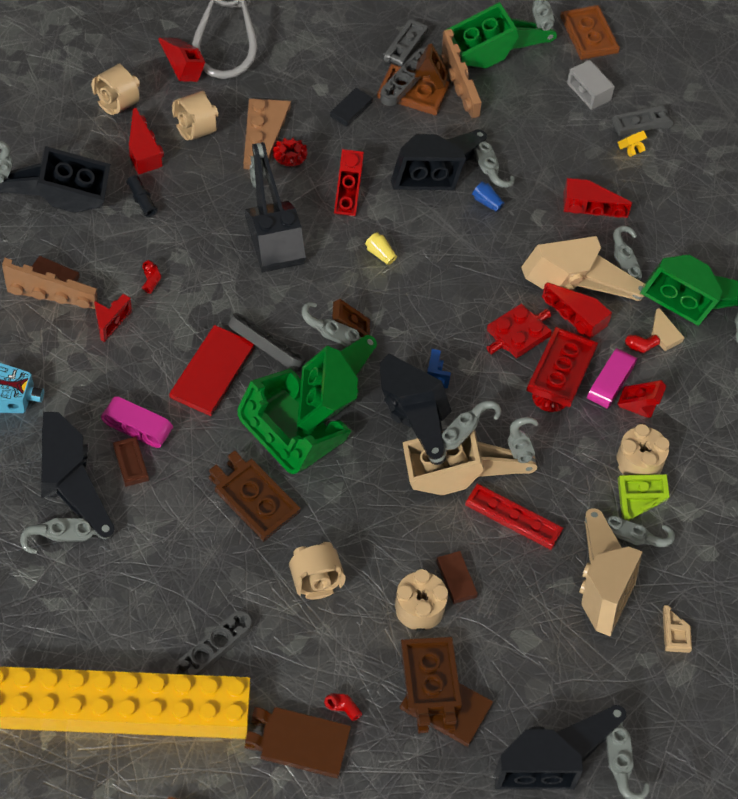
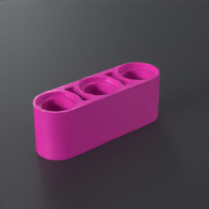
(612, 378)
(137, 422)

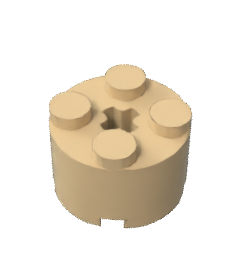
(116, 89)
(195, 116)
(642, 451)
(316, 570)
(421, 600)

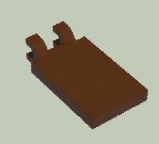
(254, 496)
(431, 680)
(299, 741)

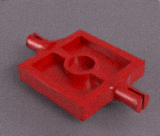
(518, 331)

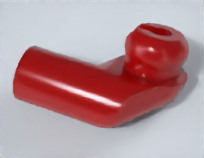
(152, 274)
(641, 344)
(343, 703)

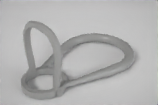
(251, 37)

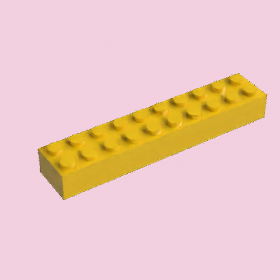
(124, 702)

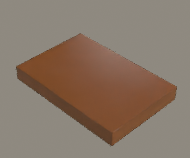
(589, 32)
(422, 96)

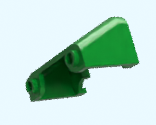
(271, 415)

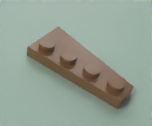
(459, 75)
(264, 125)
(49, 287)

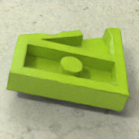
(641, 493)

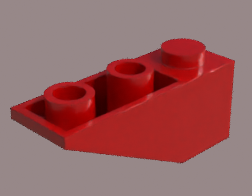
(184, 59)
(143, 150)
(349, 182)
(589, 198)
(580, 310)

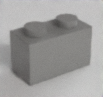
(590, 84)

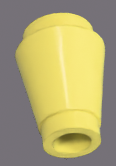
(380, 248)

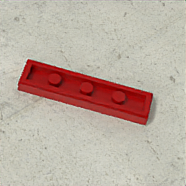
(514, 516)

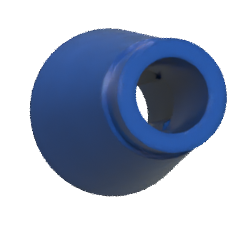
(487, 196)

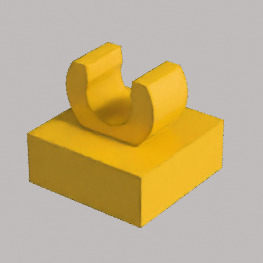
(633, 141)

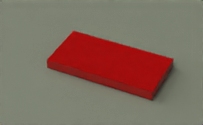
(562, 367)
(212, 370)

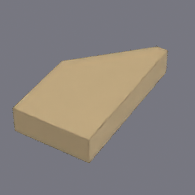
(666, 331)
(676, 632)

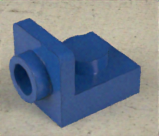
(435, 368)

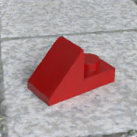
(111, 318)
(642, 397)

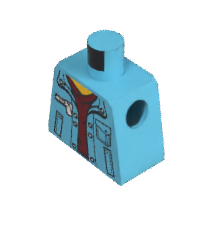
(17, 390)

